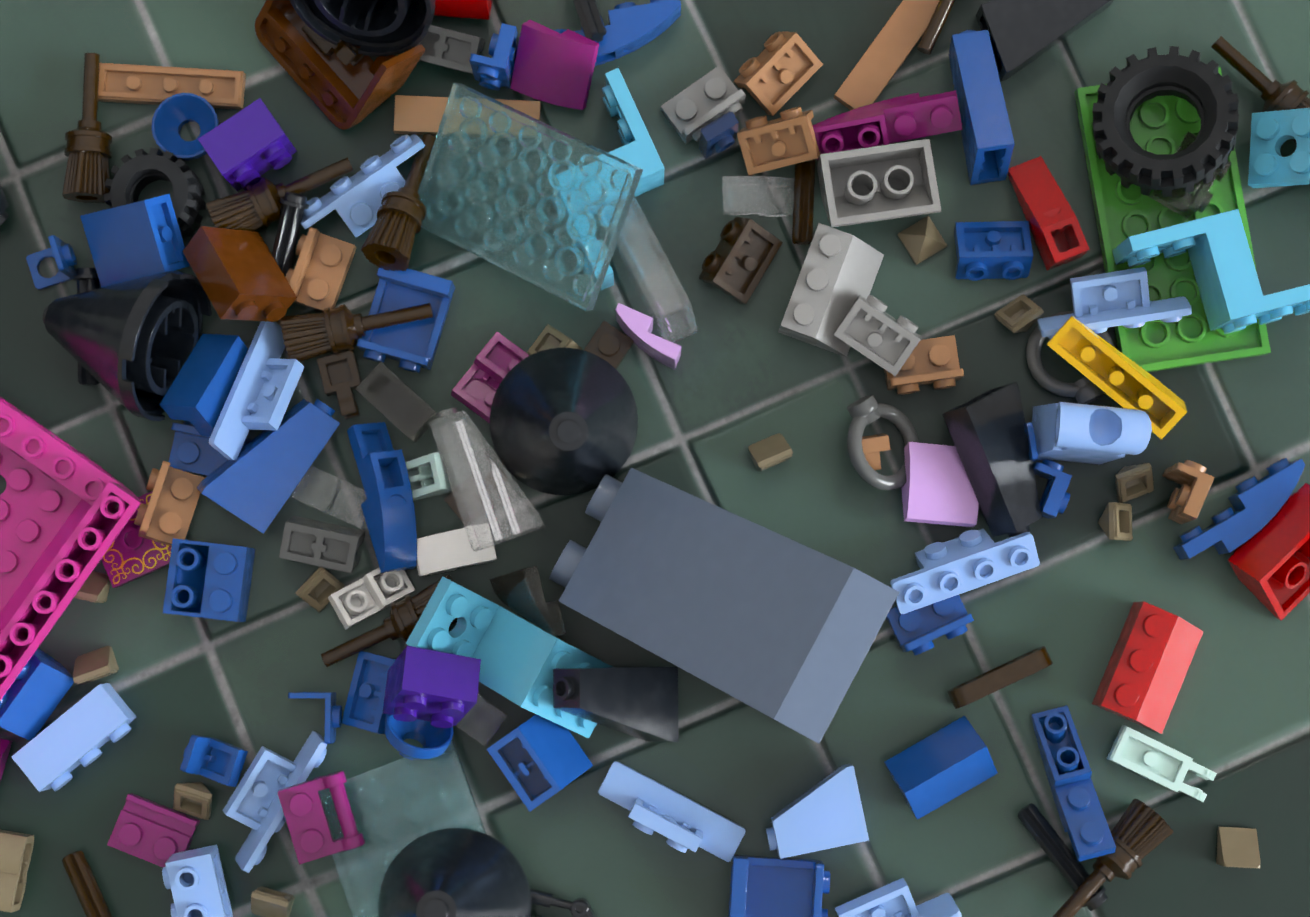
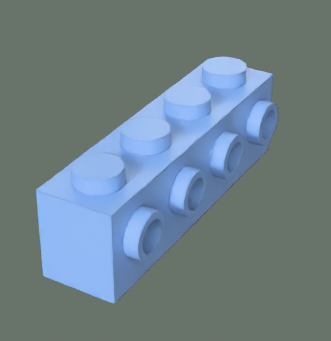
(197, 883)

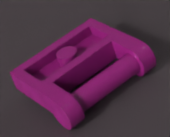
(309, 822)

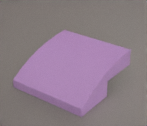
(639, 329)
(937, 487)

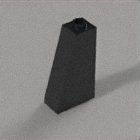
(1029, 28)
(996, 458)
(622, 698)

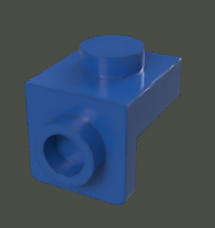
(1054, 497)
(213, 760)

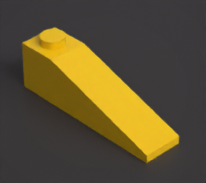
(1118, 375)

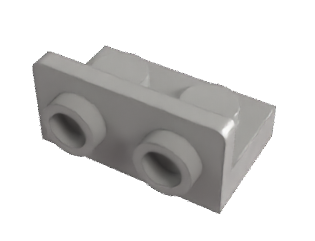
(702, 104)
(878, 334)

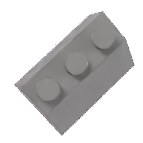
(878, 183)
(829, 283)

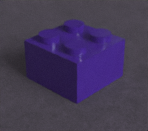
(248, 145)
(431, 687)

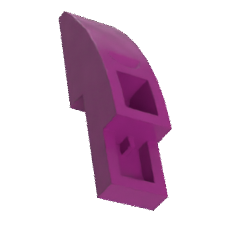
(889, 122)

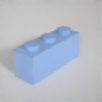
(75, 738)

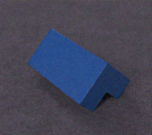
(205, 381)
(941, 767)

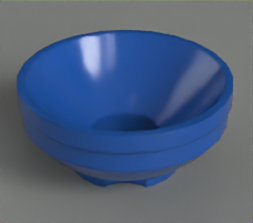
(171, 117)
(433, 739)

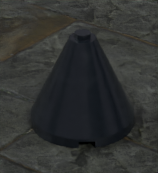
(374, 25)
(133, 335)
(563, 421)
(455, 876)

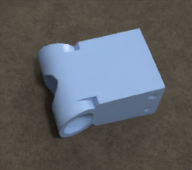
(1089, 432)

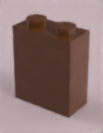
(239, 274)

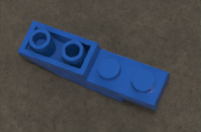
(634, 27)
(389, 496)
(1254, 507)
(1072, 783)

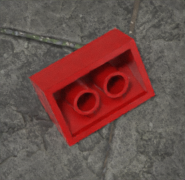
(1278, 557)
(1148, 666)

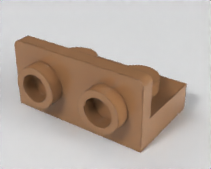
(778, 70)
(778, 141)
(320, 269)
(931, 362)
(1189, 499)
(170, 504)

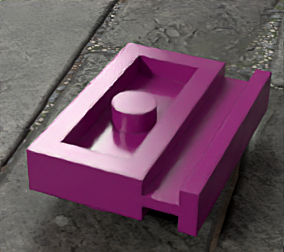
(151, 830)

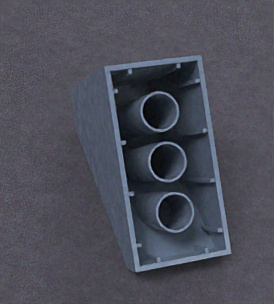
(725, 599)

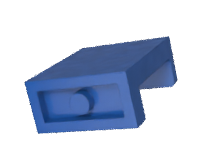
(135, 240)
(414, 341)
(777, 887)

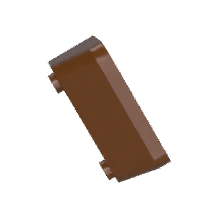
(339, 90)

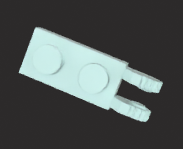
(1157, 762)

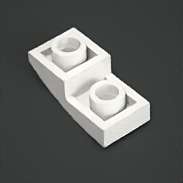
(448, 552)
(369, 595)

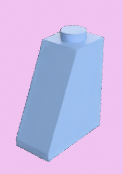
(821, 817)

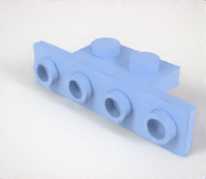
(361, 195)
(1115, 300)
(258, 393)
(963, 566)
(257, 800)
(670, 813)
(897, 901)

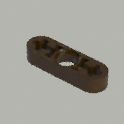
(1000, 677)

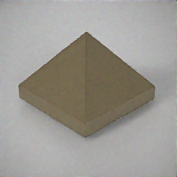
(922, 240)
(1019, 314)
(1134, 481)
(1117, 521)
(318, 588)
(193, 799)

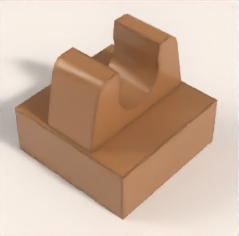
(872, 446)

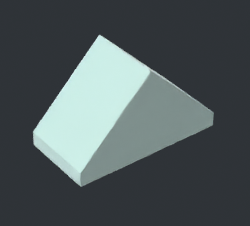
(427, 476)

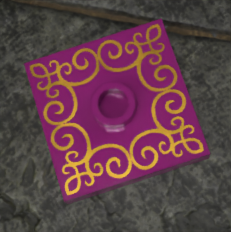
(132, 555)

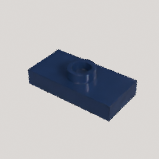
(718, 135)

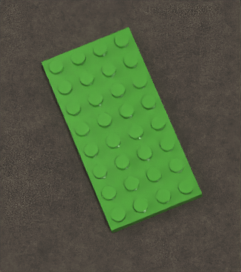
(1125, 212)

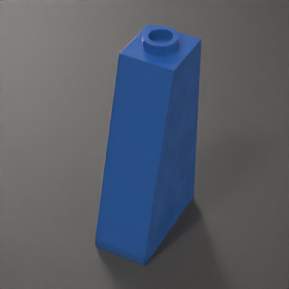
(982, 107)
(271, 465)

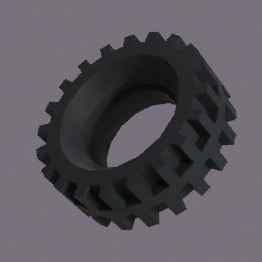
(1156, 77)

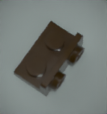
(740, 258)

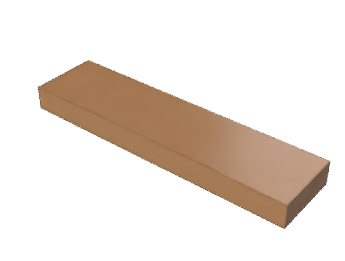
(886, 53)
(155, 83)
(424, 113)

